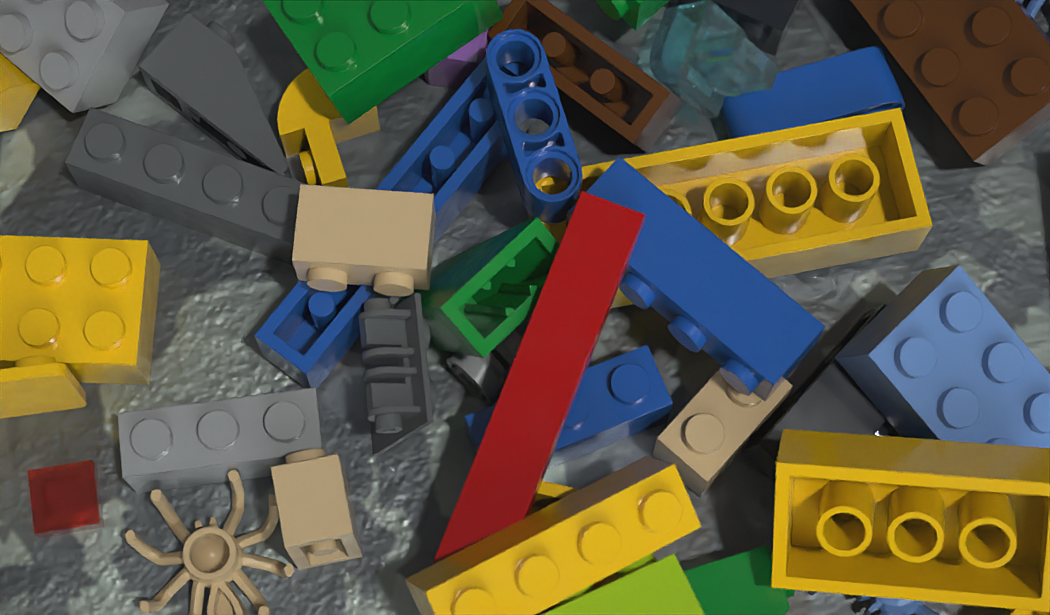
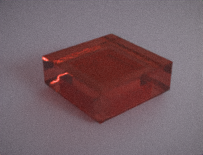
(65, 499)

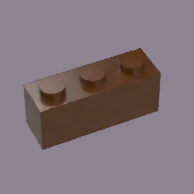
(595, 72)

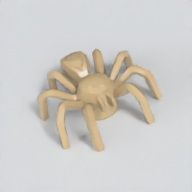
(213, 558)

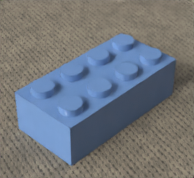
(950, 366)

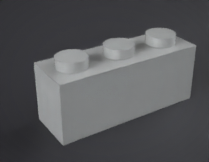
(210, 438)

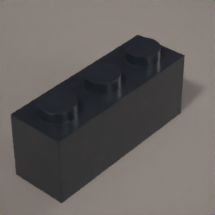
(824, 403)

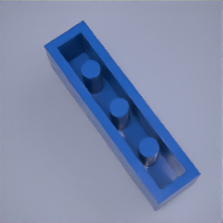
(708, 289)

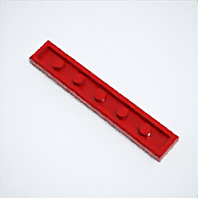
(545, 372)

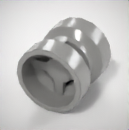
(488, 374)

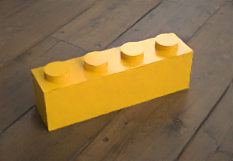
(562, 546)

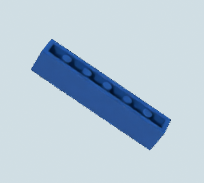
(448, 160)

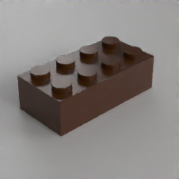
(974, 63)

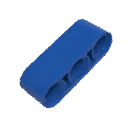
(816, 93)
(530, 98)

